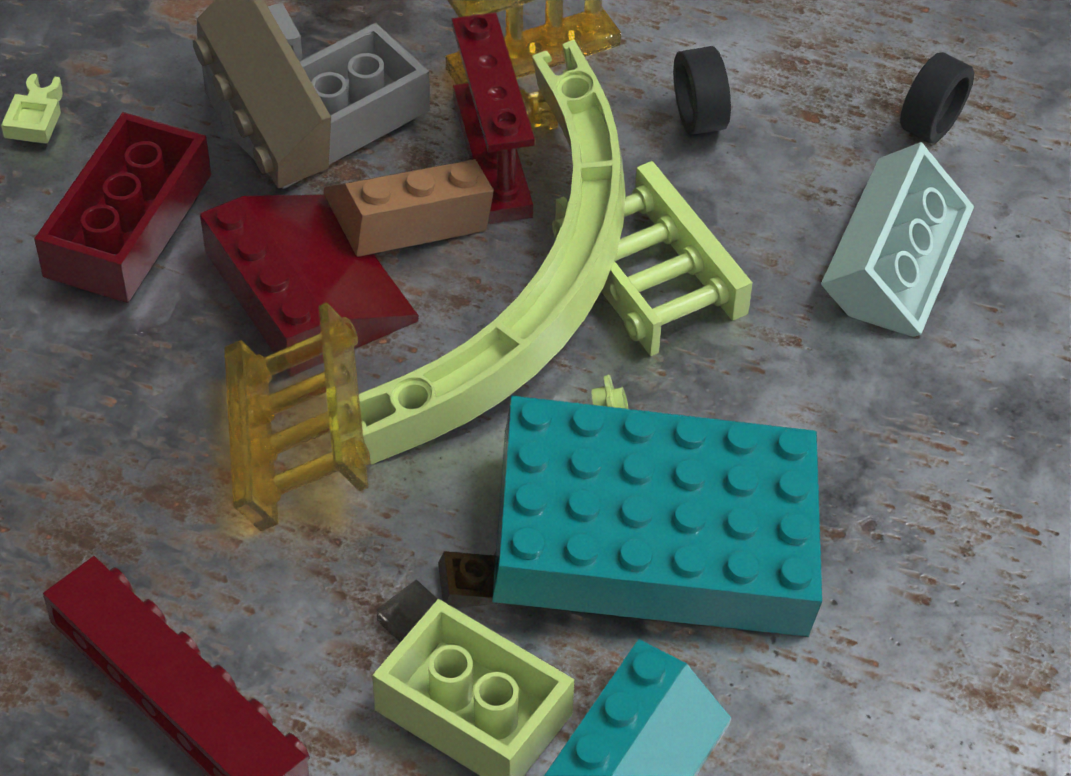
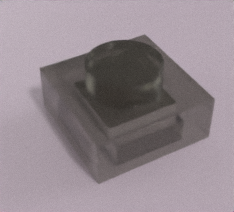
(405, 609)

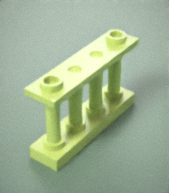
(698, 255)

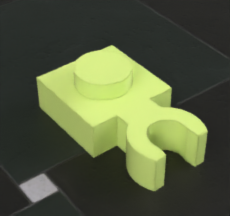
(34, 115)

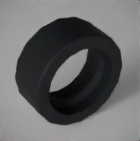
(702, 90)
(936, 97)

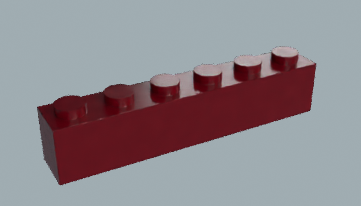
(168, 677)

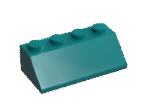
(646, 722)

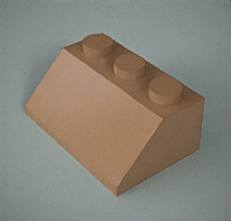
(412, 206)

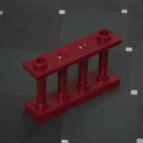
(493, 114)

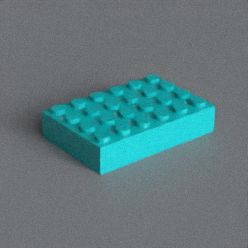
(659, 517)

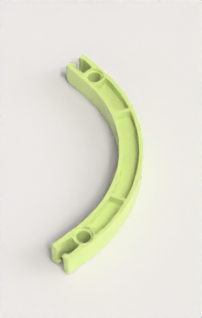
(549, 307)

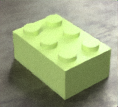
(473, 693)

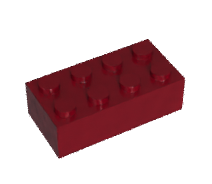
(123, 207)

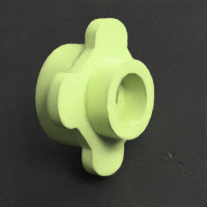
(609, 396)

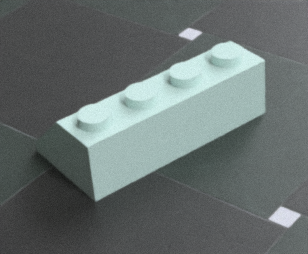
(899, 242)

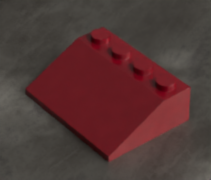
(289, 259)

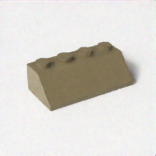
(265, 88)

